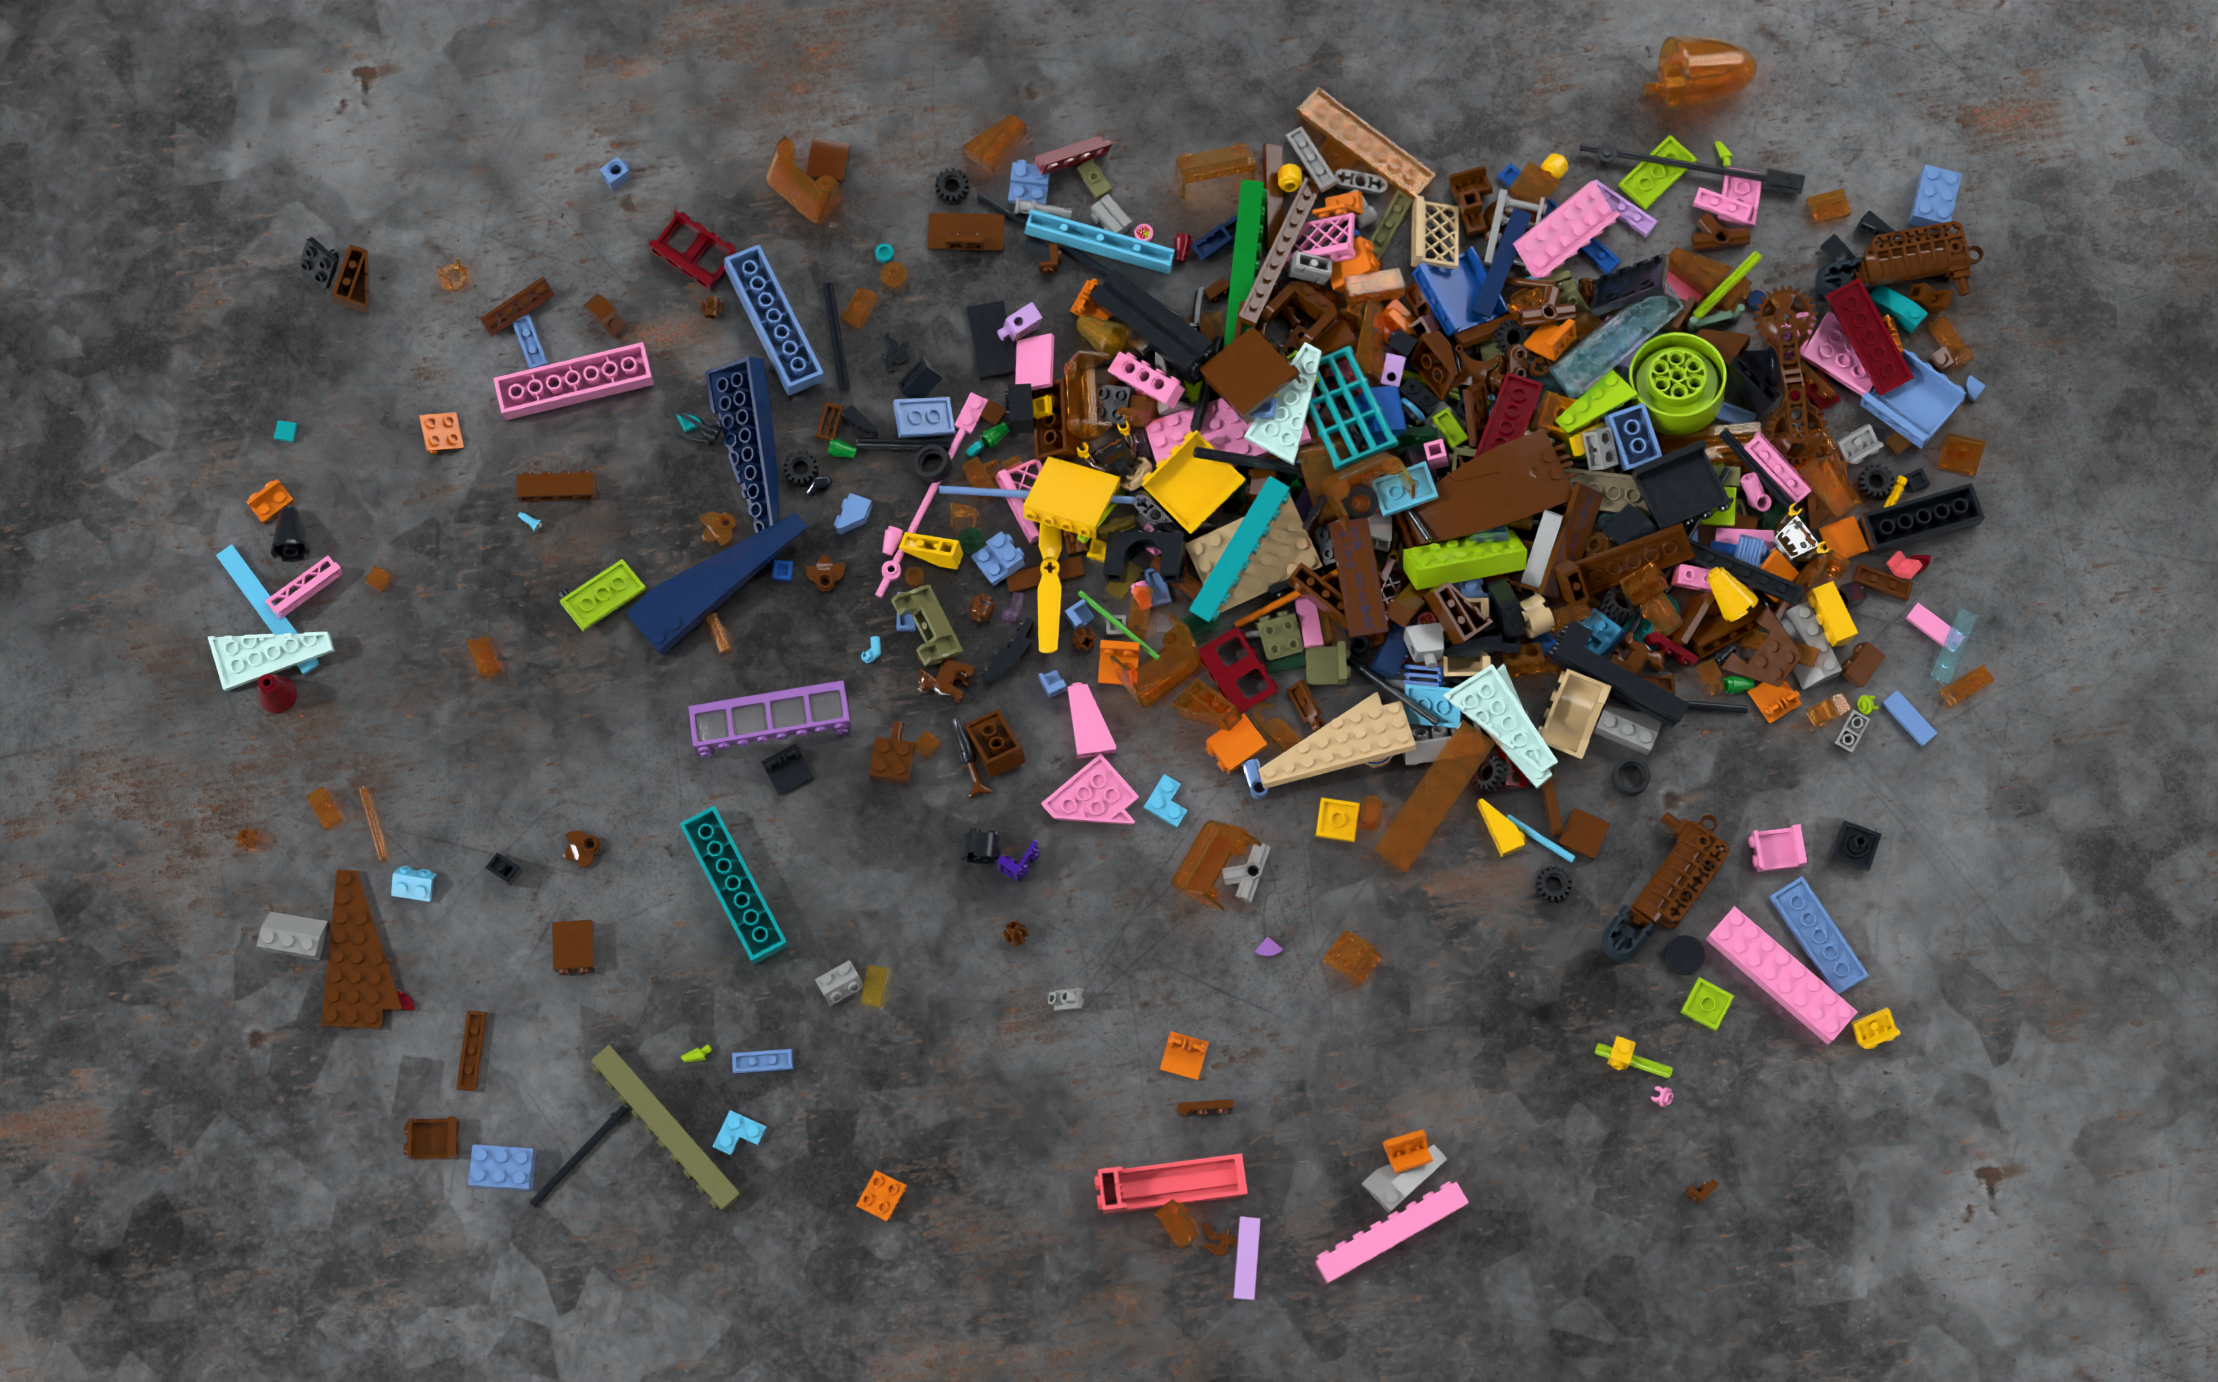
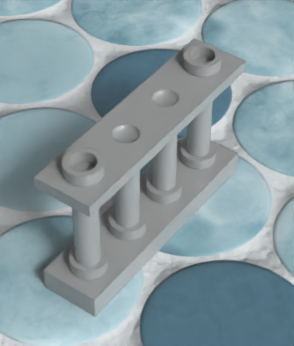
(1501, 219)

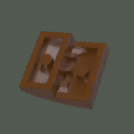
(828, 158)

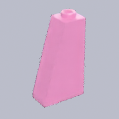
(1088, 724)

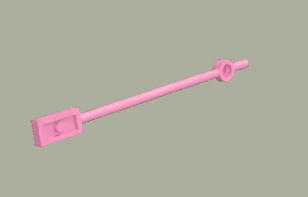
(965, 423)

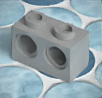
(1600, 448)

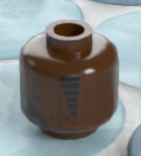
(981, 608)

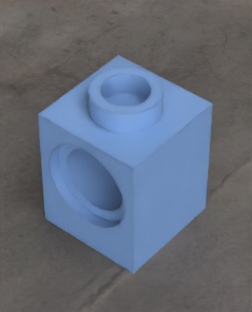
(615, 180)

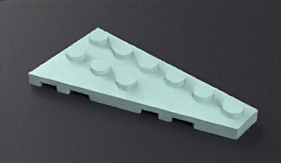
(251, 656)

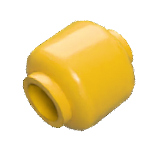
(1555, 165)
(1289, 177)

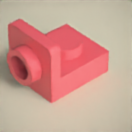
(1903, 567)

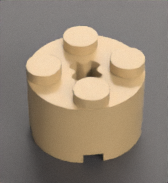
(1535, 616)

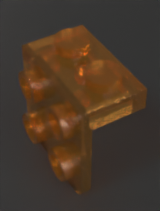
(1352, 957)

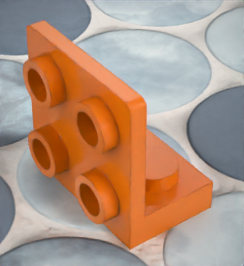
(1341, 205)
(1551, 339)
(1124, 651)

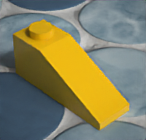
(932, 549)
(1503, 831)

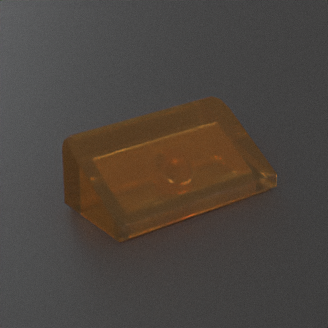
(859, 307)

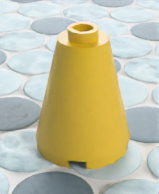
(1730, 594)

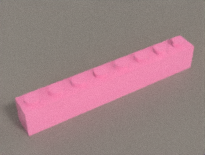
(1392, 1232)

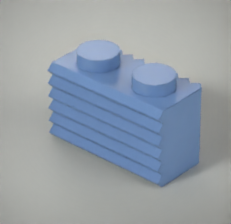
(1750, 549)

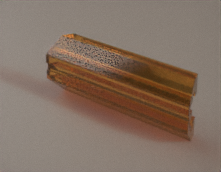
(1716, 448)

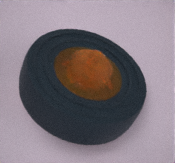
(1361, 502)

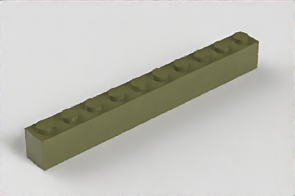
(667, 1129)

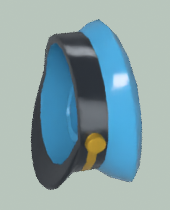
(1411, 413)

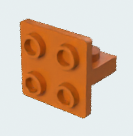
(1396, 317)
(1408, 1151)

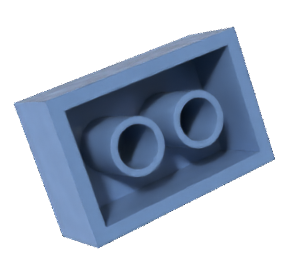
(1934, 196)
(1633, 436)
(502, 1168)

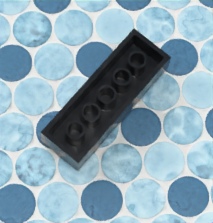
(1921, 519)

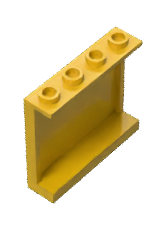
(1191, 486)
(1070, 497)

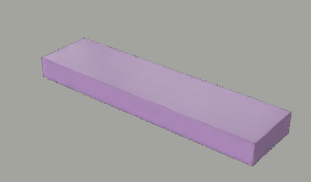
(1629, 213)
(1246, 1258)

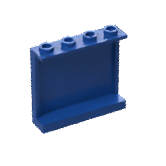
(1455, 292)

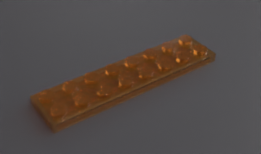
(1365, 143)
(1434, 796)

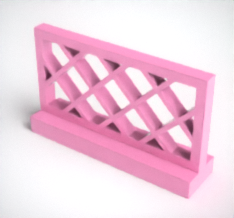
(1334, 250)
(1005, 482)

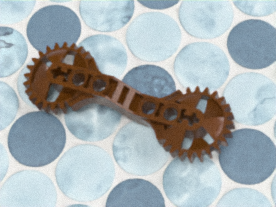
(1791, 373)

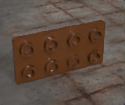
(966, 231)

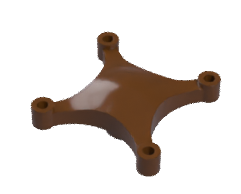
(1473, 370)

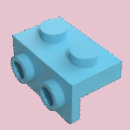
(413, 883)

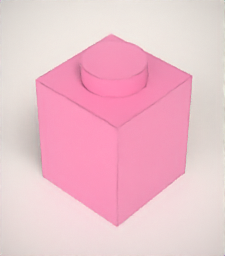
(1436, 454)

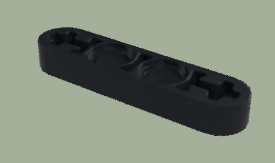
(1160, 521)

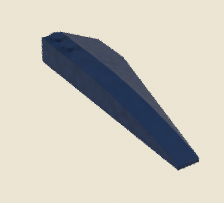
(743, 406)
(686, 599)

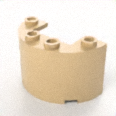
(1467, 666)
(1573, 712)

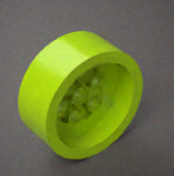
(1697, 405)

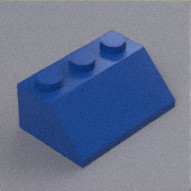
(1389, 400)

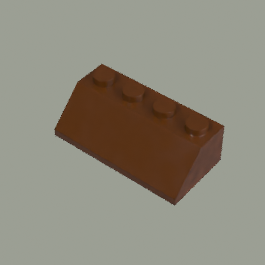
(1051, 432)

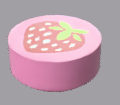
(1143, 232)
(1426, 618)

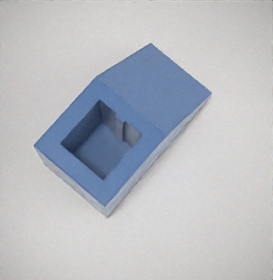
(854, 513)

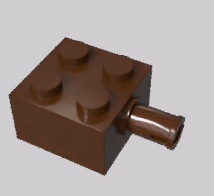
(892, 757)

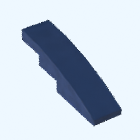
(1216, 240)

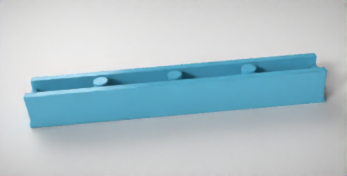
(1099, 241)

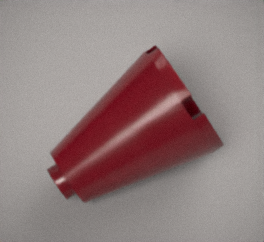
(276, 693)

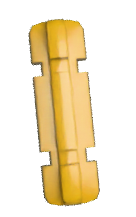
(1896, 491)

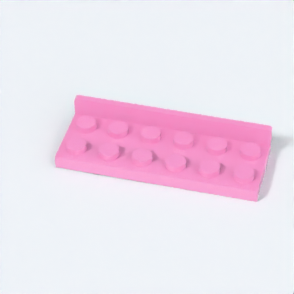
(1565, 231)

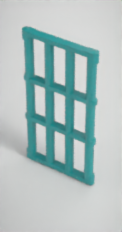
(1358, 417)

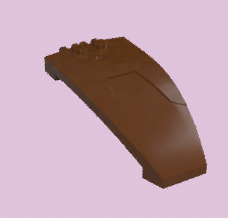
(1497, 489)

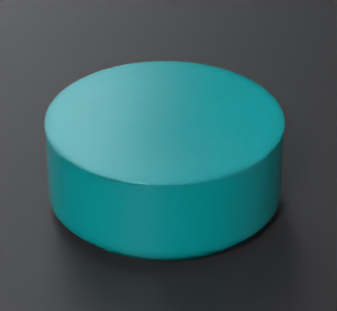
(884, 253)
(975, 448)

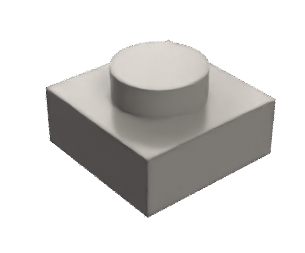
(1112, 630)

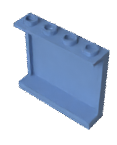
(1919, 405)

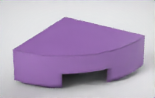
(1268, 948)

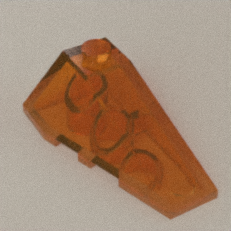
(1371, 344)

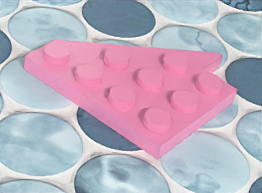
(1834, 355)
(1093, 796)

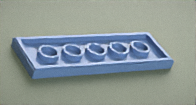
(1818, 936)

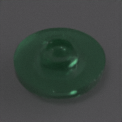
(971, 540)

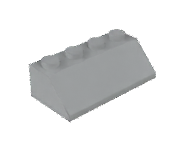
(1804, 628)
(1430, 741)

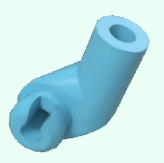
(875, 650)

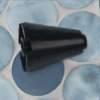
(290, 537)

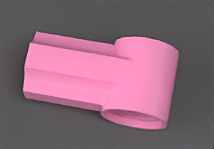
(1755, 491)

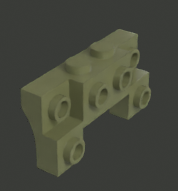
(932, 623)

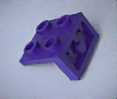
(1011, 869)

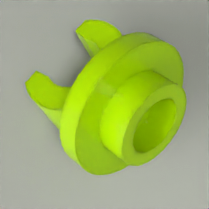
(1866, 704)

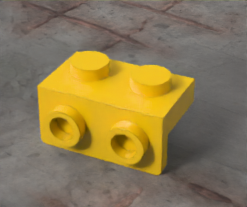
(1875, 1029)

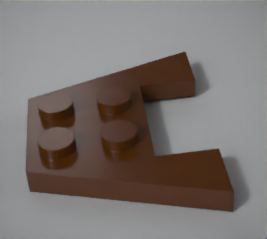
(1773, 659)

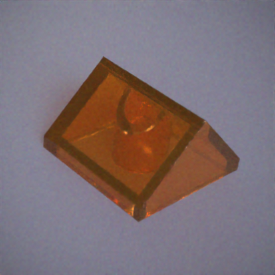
(1960, 453)

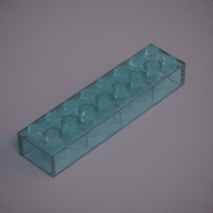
(1614, 341)

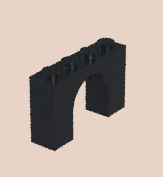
(1123, 545)

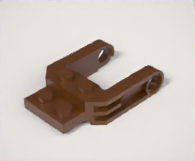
(1310, 298)

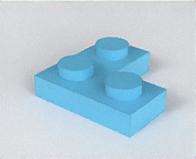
(1161, 802)
(738, 1127)

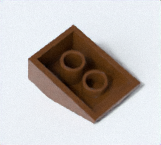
(1435, 363)
(995, 743)

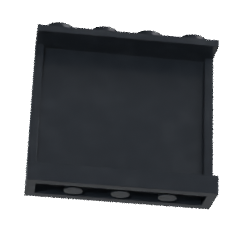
(1681, 487)

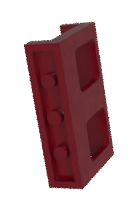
(687, 261)
(1226, 676)

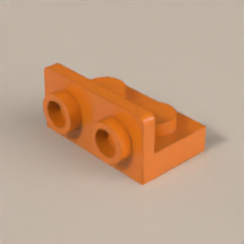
(269, 501)

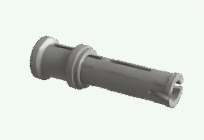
(1025, 207)

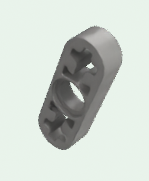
(1353, 186)

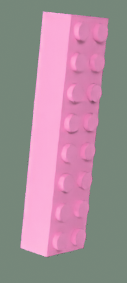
(573, 381)
(1781, 975)

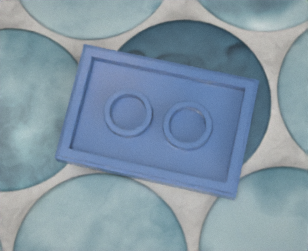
(924, 417)

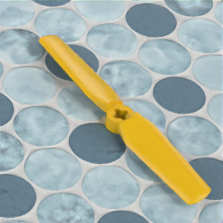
(1049, 589)

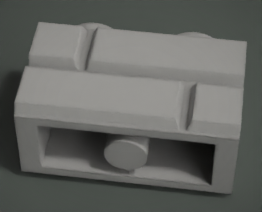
(1110, 216)
(1310, 267)

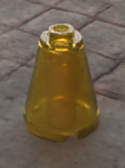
(1103, 334)

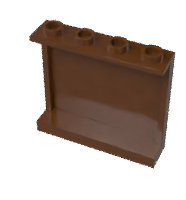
(1249, 373)

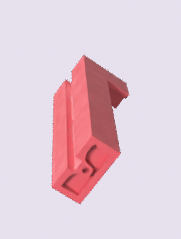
(1183, 1181)

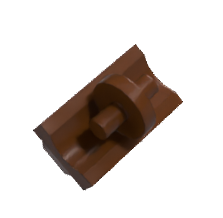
(1072, 544)

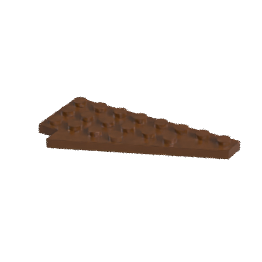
(357, 969)

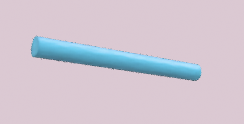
(1541, 839)

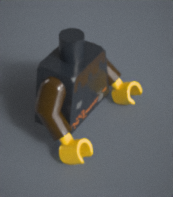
(1115, 457)

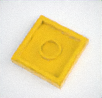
(1337, 819)

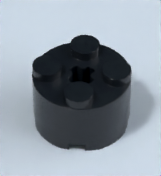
(981, 846)

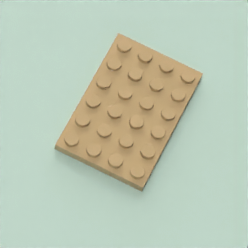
(1274, 562)

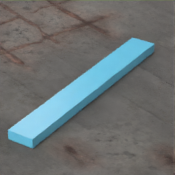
(257, 595)

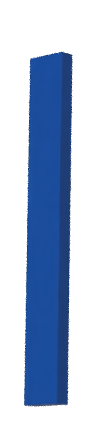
(1595, 250)

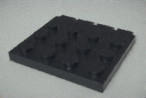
(1630, 285)

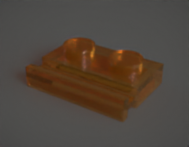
(1828, 206)

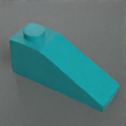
(1902, 309)

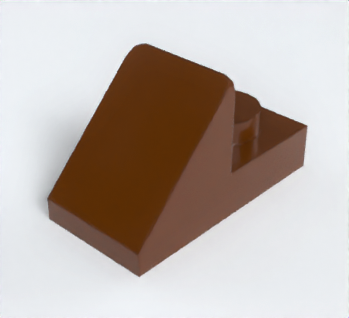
(1812, 516)

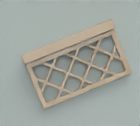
(1419, 235)

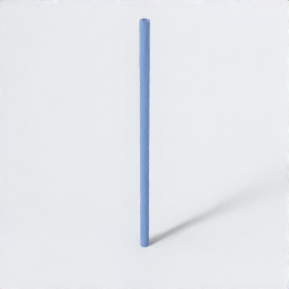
(1015, 493)

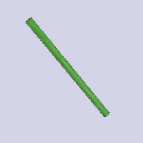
(1120, 626)

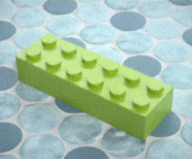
(1462, 560)

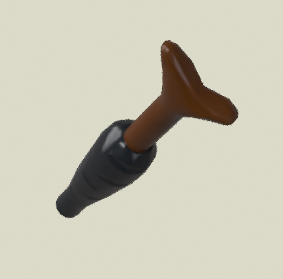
(968, 757)

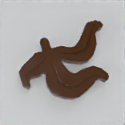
(1222, 1247)

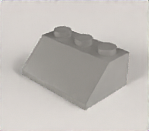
(1627, 726)
(293, 935)

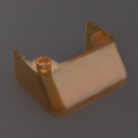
(1214, 164)
(1082, 395)
(1338, 485)
(1157, 678)
(1207, 859)

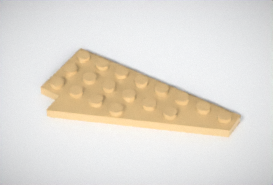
(1353, 738)

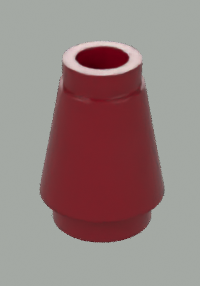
(1182, 246)

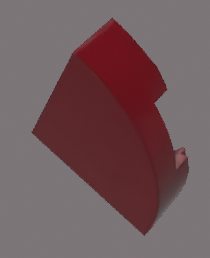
(1924, 559)
(406, 1002)

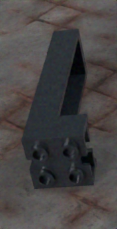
(1154, 325)
(1626, 686)

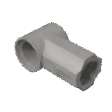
(1368, 216)

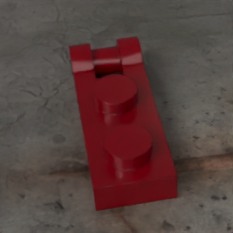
(1671, 648)

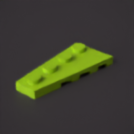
(1601, 398)

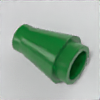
(993, 435)
(841, 449)
(1737, 684)

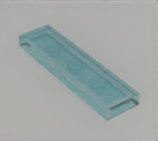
(1953, 646)

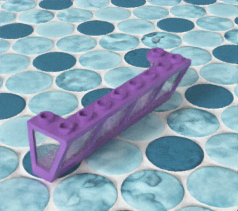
(769, 717)

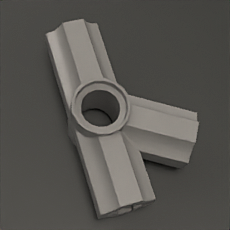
(1240, 876)

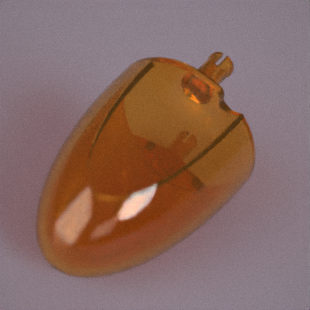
(1701, 71)

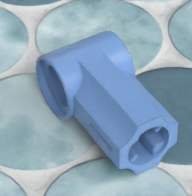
(1253, 778)

